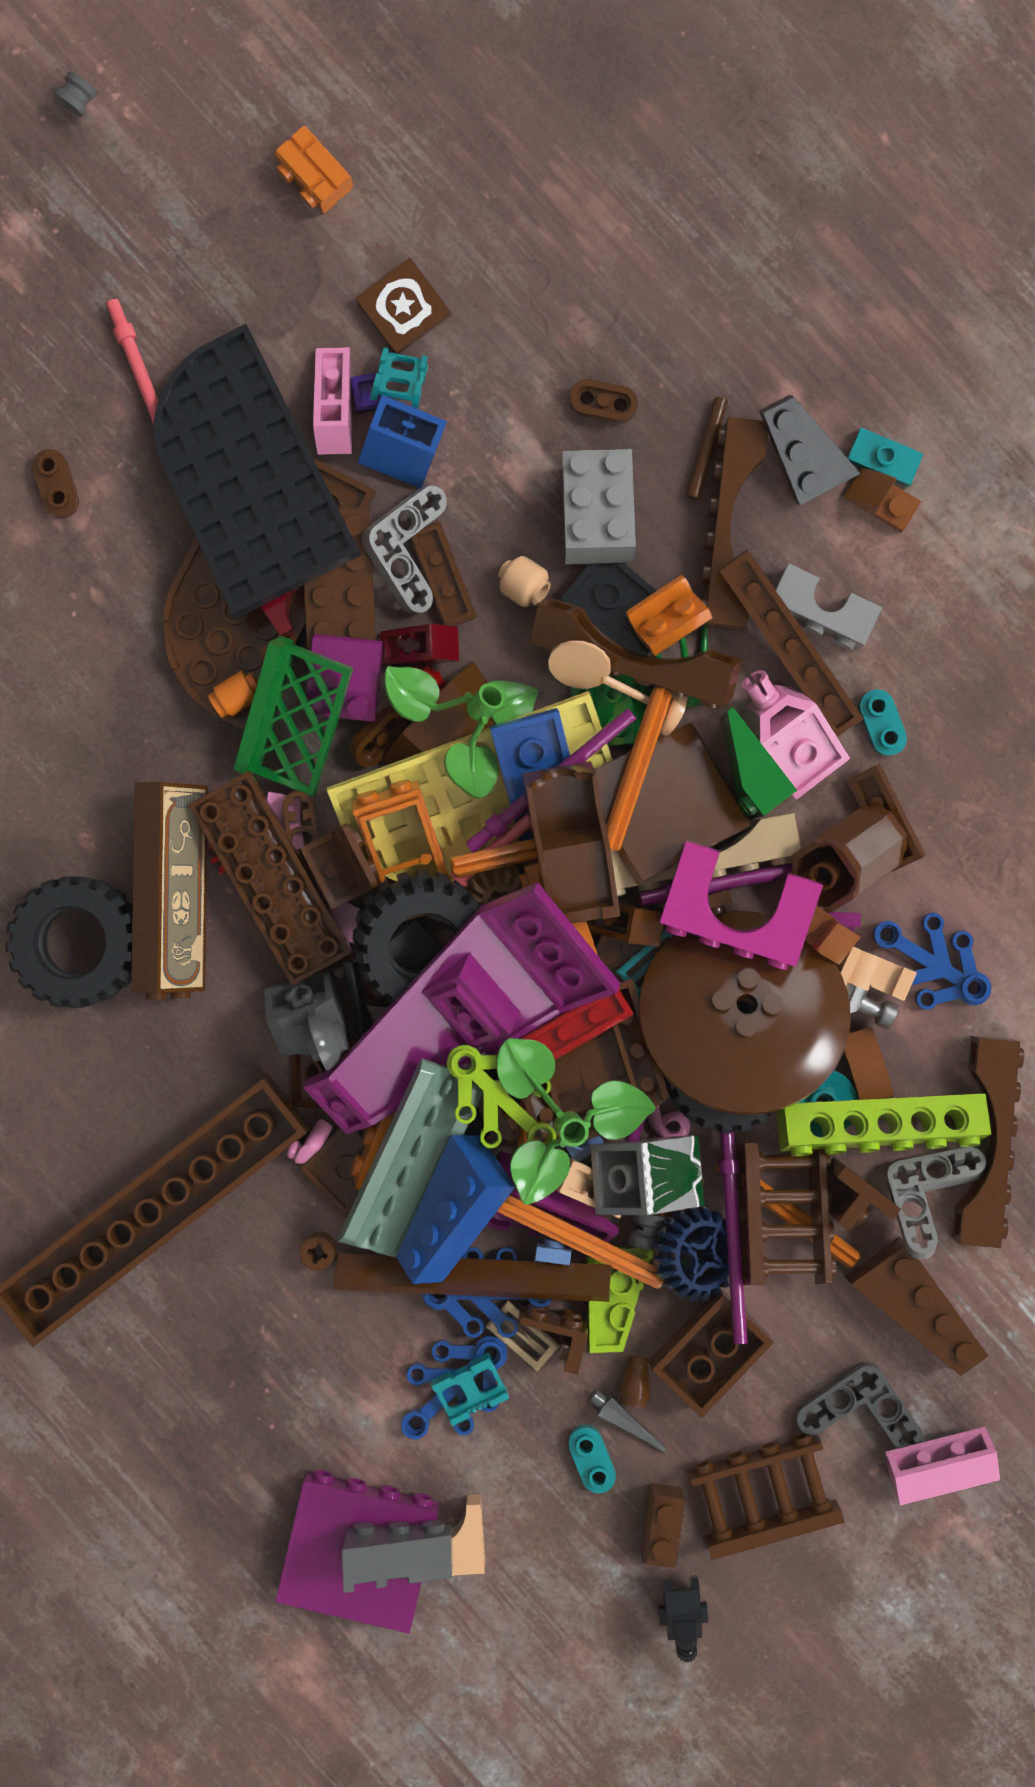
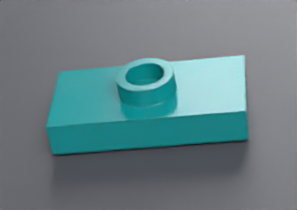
(885, 456)

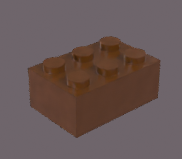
(701, 1356)

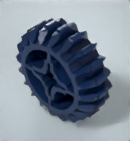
(680, 1264)

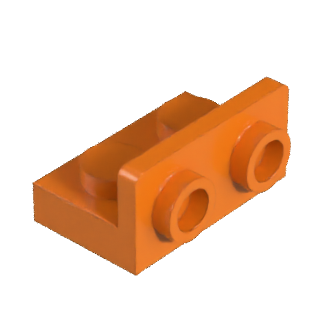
(668, 615)

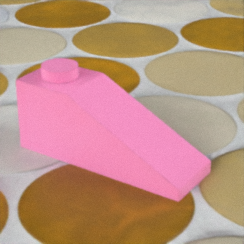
(332, 401)

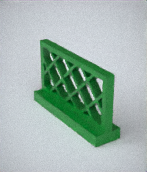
(267, 702)

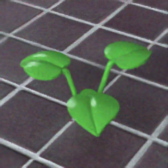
(468, 767)
(616, 1114)

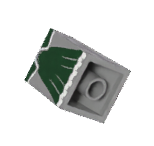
(647, 1175)

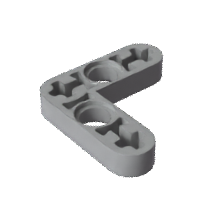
(393, 540)
(914, 1191)

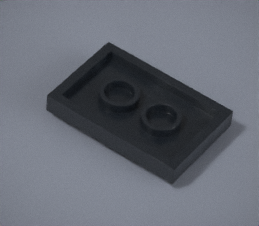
(605, 595)

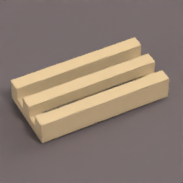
(516, 1347)

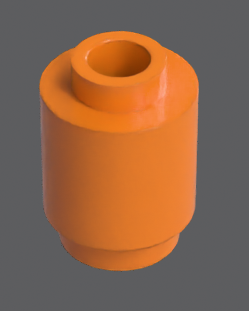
(234, 694)

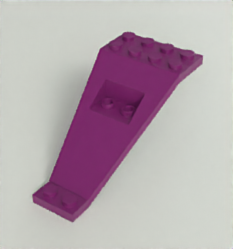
(491, 982)

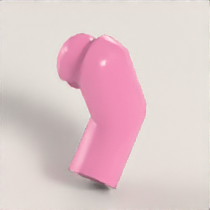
(313, 1143)

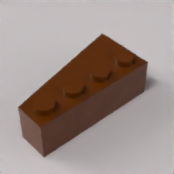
(917, 1304)

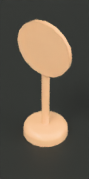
(588, 666)

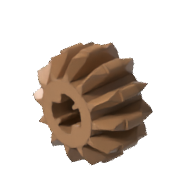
(494, 884)

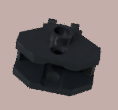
(683, 1616)

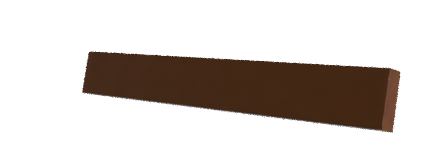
(479, 1278)

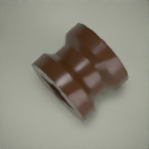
(320, 1244)

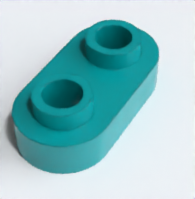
(880, 723)
(593, 1459)

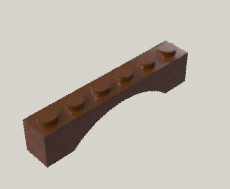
(743, 450)
(704, 676)
(981, 1211)

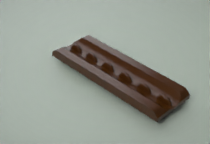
(270, 877)

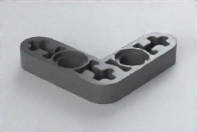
(870, 1395)

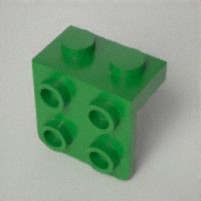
(611, 703)

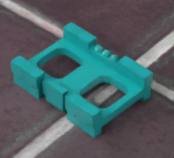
(413, 379)
(475, 1397)

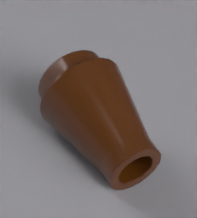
(635, 1383)

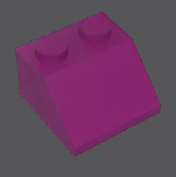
(365, 683)

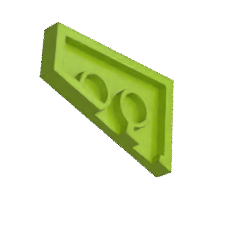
(611, 1321)

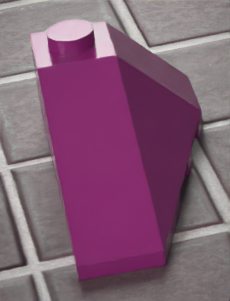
(560, 1206)

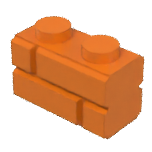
(313, 170)

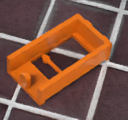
(399, 796)

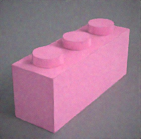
(943, 1465)

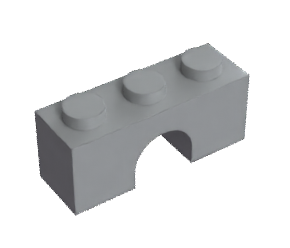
(848, 625)

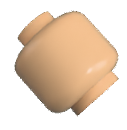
(524, 581)

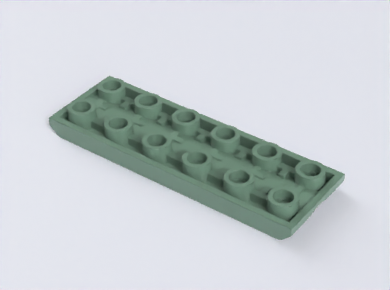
(406, 1160)

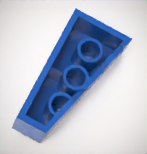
(454, 1209)

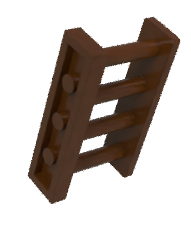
(755, 1231)
(757, 1530)

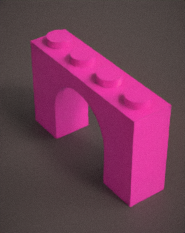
(777, 939)

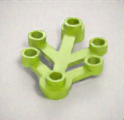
(493, 1096)

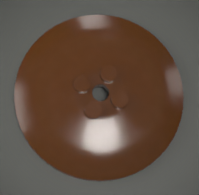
(733, 1057)

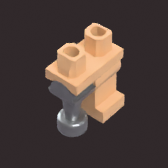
(866, 970)

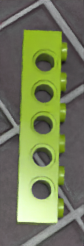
(967, 1111)

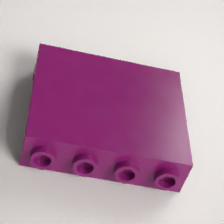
(314, 1554)

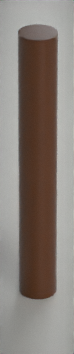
(707, 448)

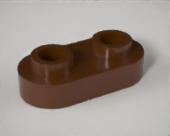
(604, 398)
(55, 482)
(377, 737)

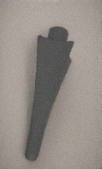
(615, 1413)

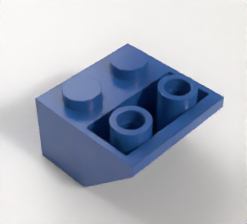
(401, 441)

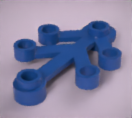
(939, 964)
(484, 1303)
(434, 1404)

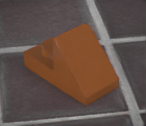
(882, 499)
(830, 936)

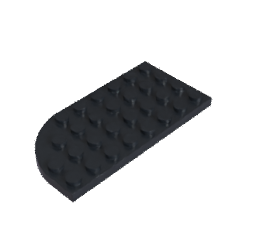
(246, 475)

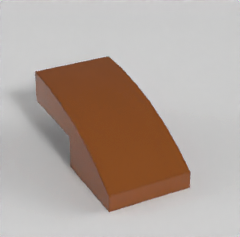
(867, 1066)

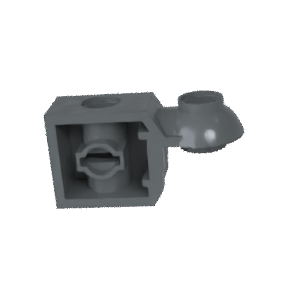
(308, 1018)

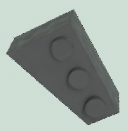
(396, 1553)

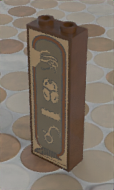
(168, 891)

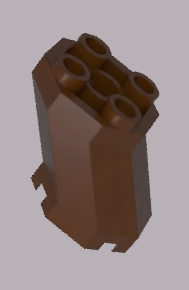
(852, 855)

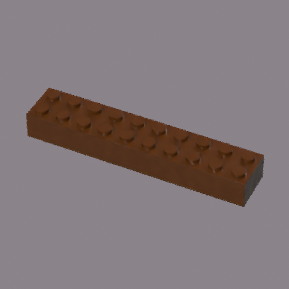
(151, 1210)

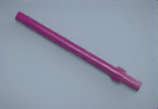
(497, 824)
(722, 883)
(729, 1168)

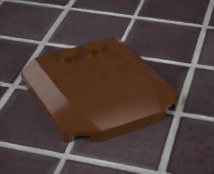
(610, 1056)

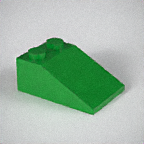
(754, 772)

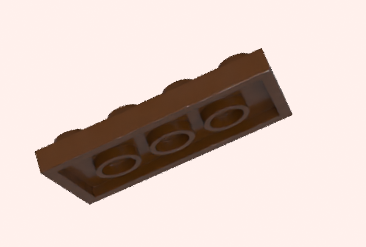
(343, 598)

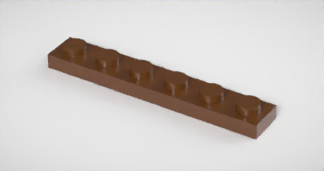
(790, 641)

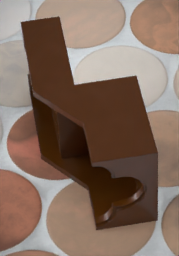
(571, 841)

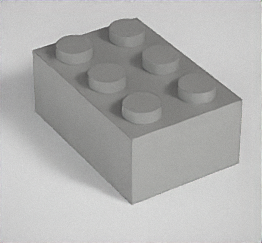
(598, 506)

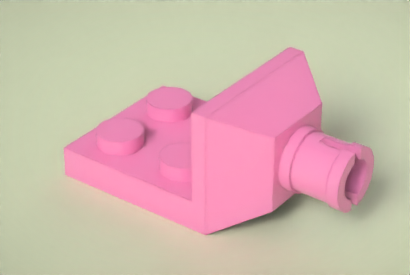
(792, 732)

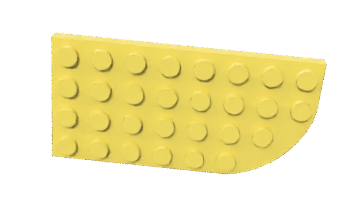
(452, 811)

